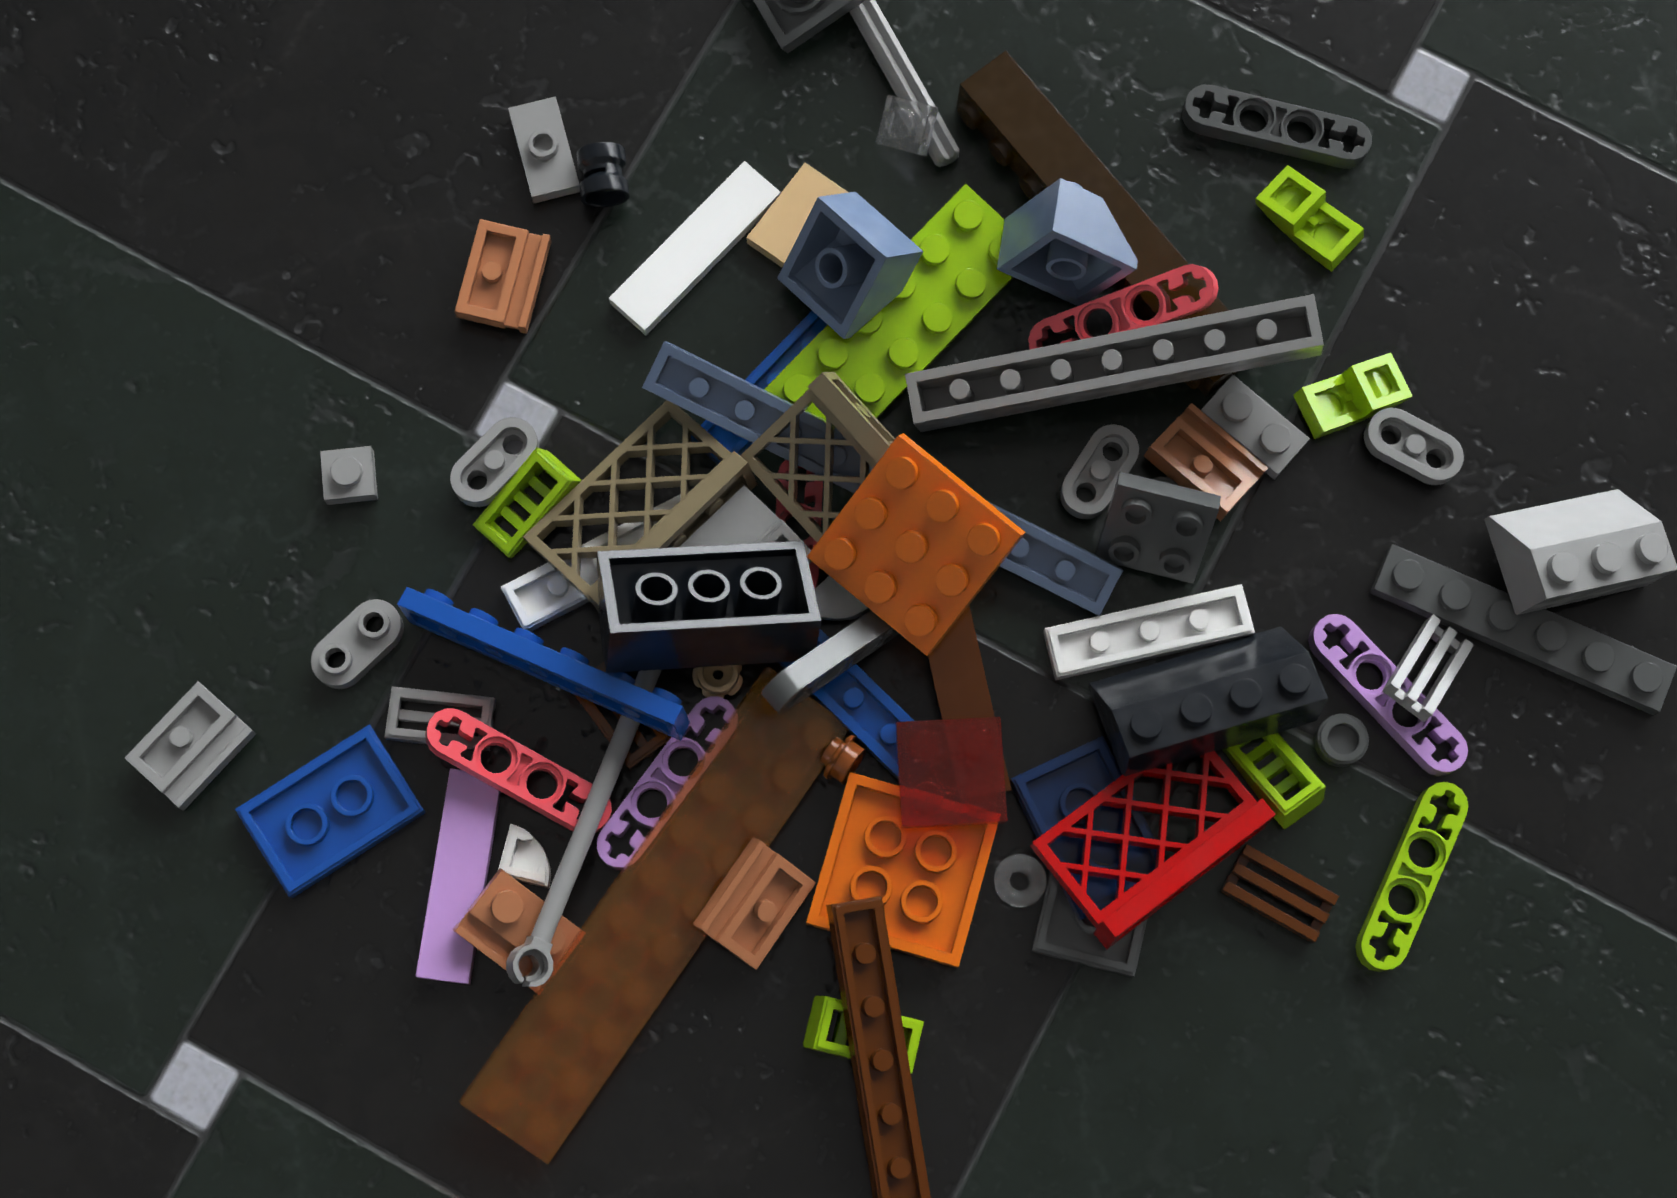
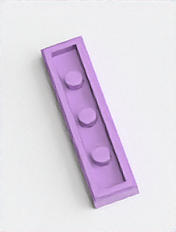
(457, 876)

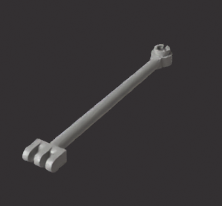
(538, 944)

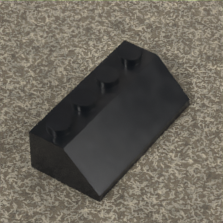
(706, 606)
(1208, 700)

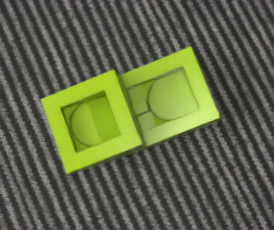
(1307, 219)
(1352, 395)

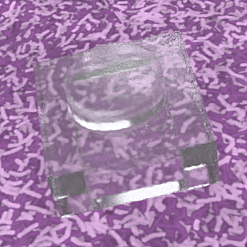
(907, 125)

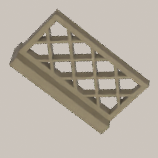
(850, 418)
(673, 524)

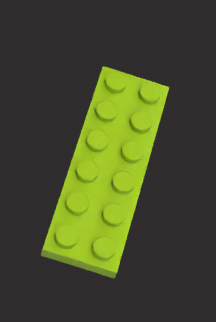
(940, 299)

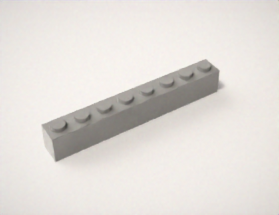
(1115, 363)

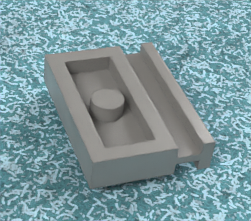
(190, 746)

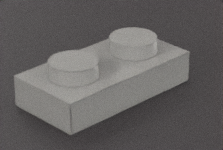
(1255, 425)

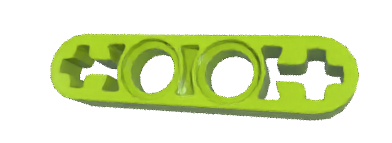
(1417, 879)

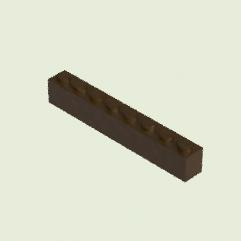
(1042, 148)

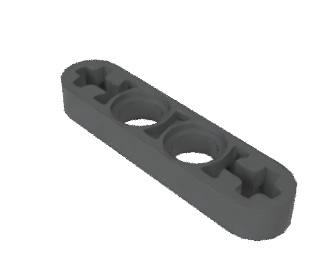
(1277, 118)
(827, 662)

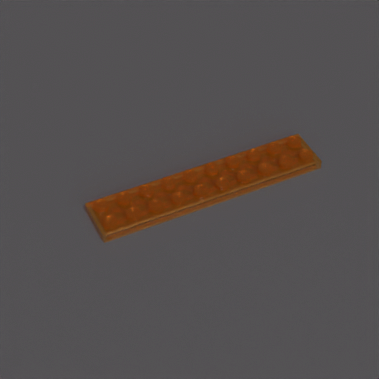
(644, 923)

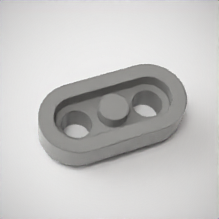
(1413, 442)
(491, 460)
(1096, 472)
(360, 646)

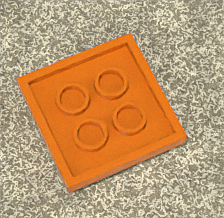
(915, 544)
(923, 874)

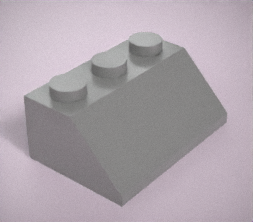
(1578, 550)

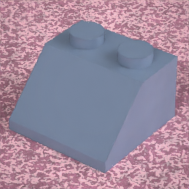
(1065, 244)
(848, 262)

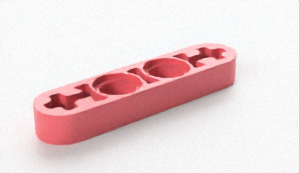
(1120, 305)
(522, 764)

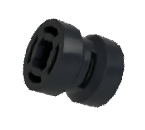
(603, 174)

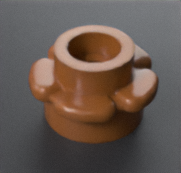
(842, 758)

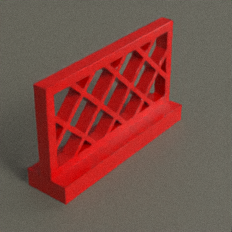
(1169, 877)

